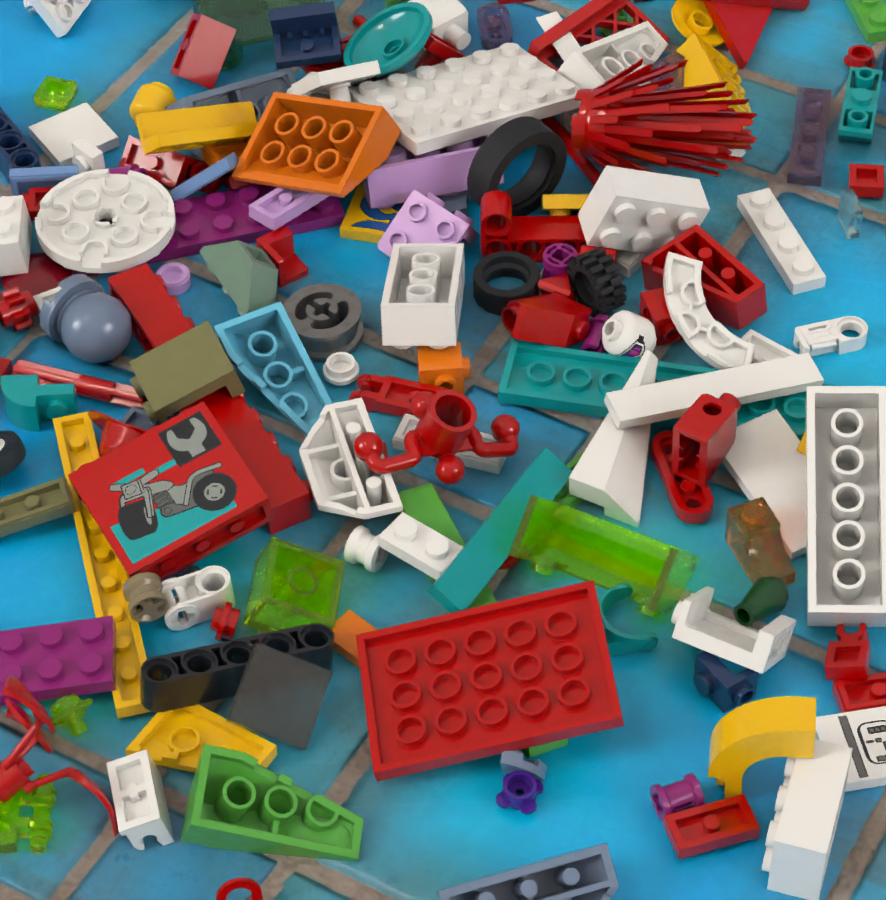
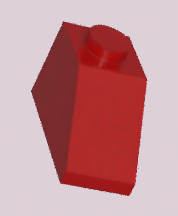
(552, 321)

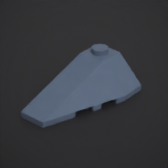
(256, 89)

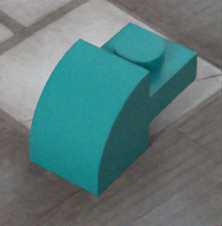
(30, 403)

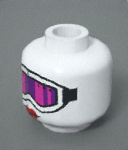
(628, 335)

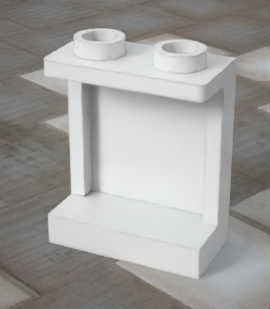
(728, 638)

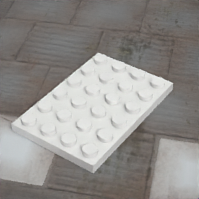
(468, 96)

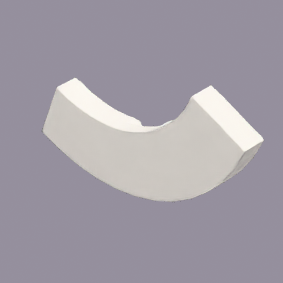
(693, 320)

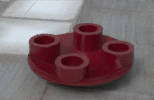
(42, 275)

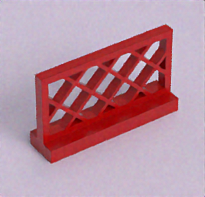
(584, 22)

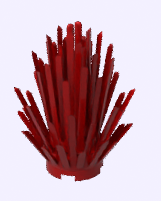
(644, 122)

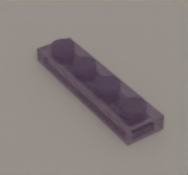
(809, 136)

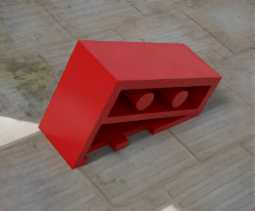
(730, 289)

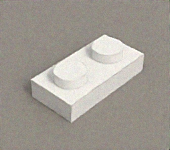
(418, 545)

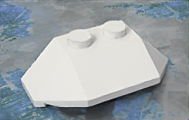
(334, 472)

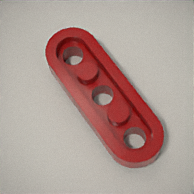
(689, 501)

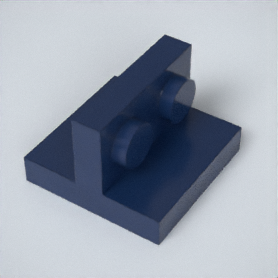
(306, 35)

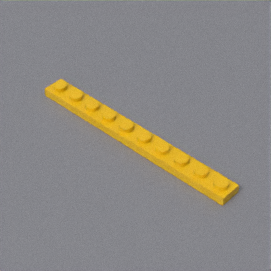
(102, 567)

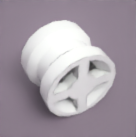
(365, 549)

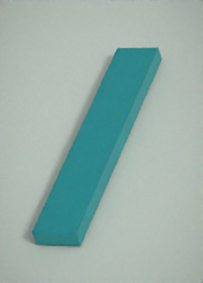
(494, 538)

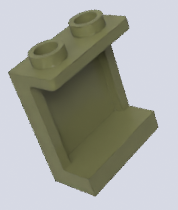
(183, 372)

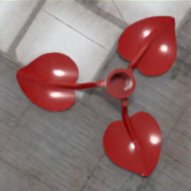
(16, 770)

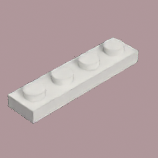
(781, 241)

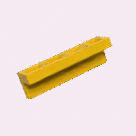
(195, 127)

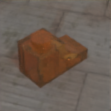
(757, 541)

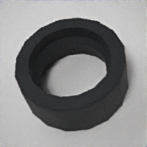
(504, 265)

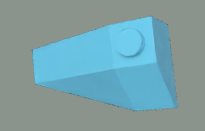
(276, 363)

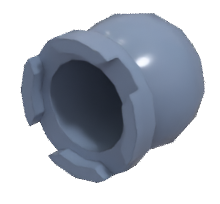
(87, 320)

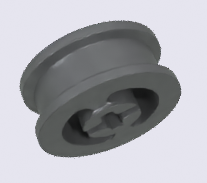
(326, 319)

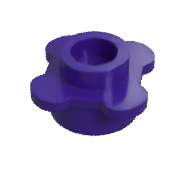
(519, 783)

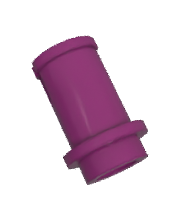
(594, 337)

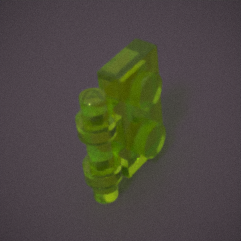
(37, 828)

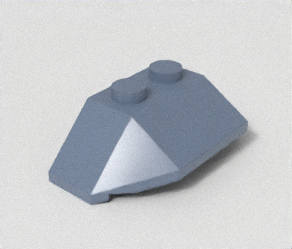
(566, 876)

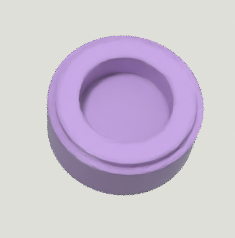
(176, 277)

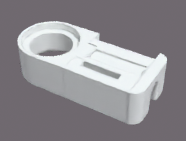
(828, 337)

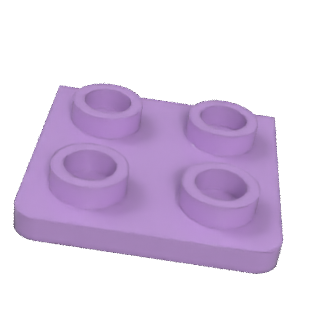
(426, 221)

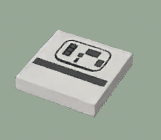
(866, 734)

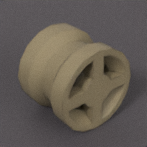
(145, 597)

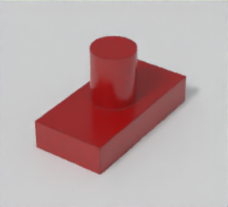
(437, 50)

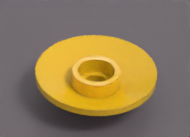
(693, 17)

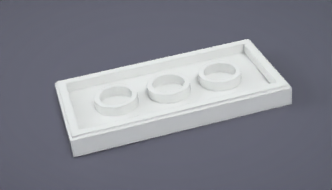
(771, 468)

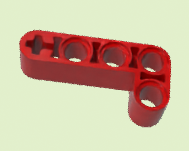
(524, 233)

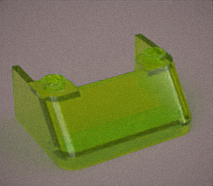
(602, 551)

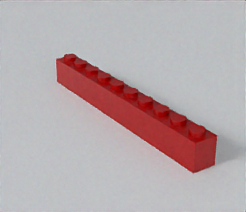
(159, 318)

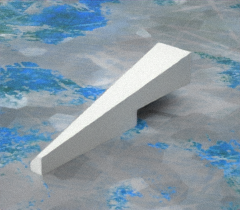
(616, 460)

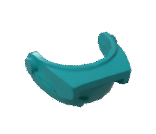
(619, 642)

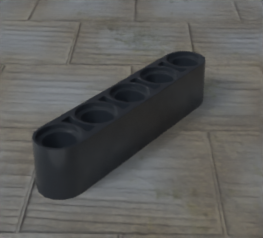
(217, 669)

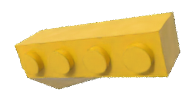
(709, 66)

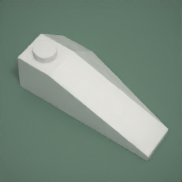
(606, 57)

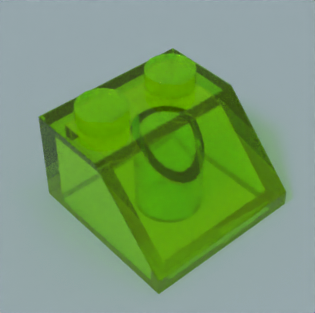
(293, 587)

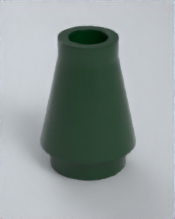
(762, 600)

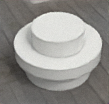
(340, 369)

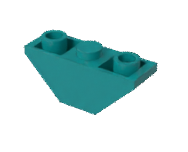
(860, 104)

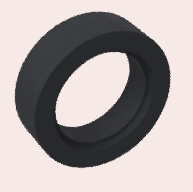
(503, 147)

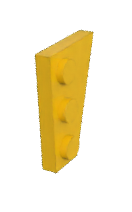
(178, 735)

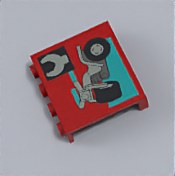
(172, 494)

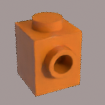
(443, 367)

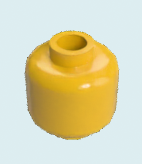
(151, 98)

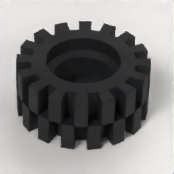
(597, 281)

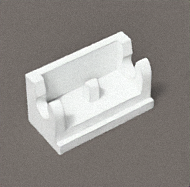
(139, 799)

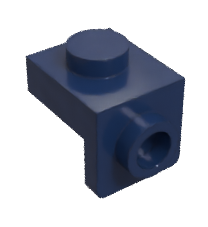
(721, 685)

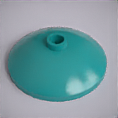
(390, 37)

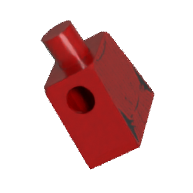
(704, 437)

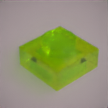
(55, 93)

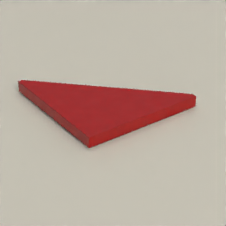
(739, 27)

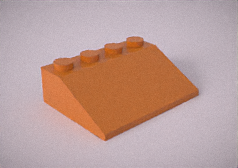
(316, 144)

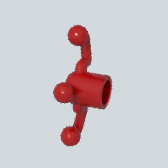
(441, 432)

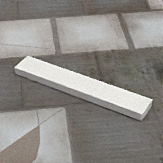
(747, 383)

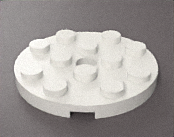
(78, 241)

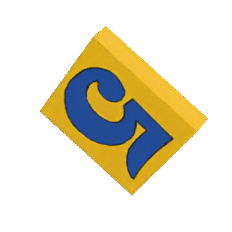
(365, 223)

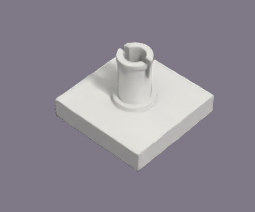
(336, 80)

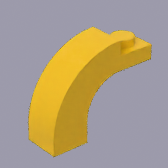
(758, 732)

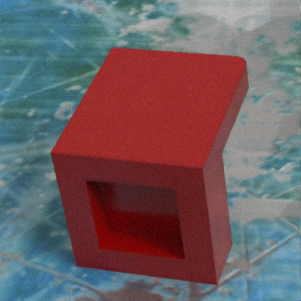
(280, 249)

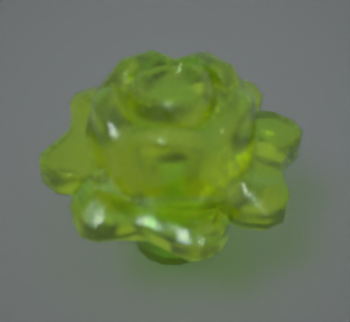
(70, 713)

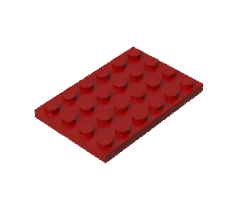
(487, 681)

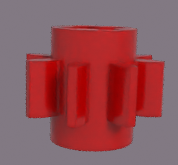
(17, 309)

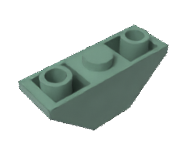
(244, 272)

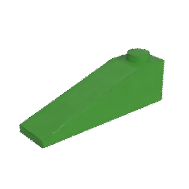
(254, 810)

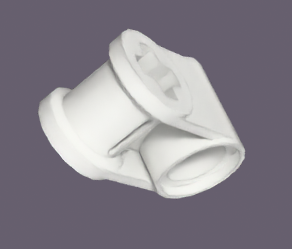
(197, 596)

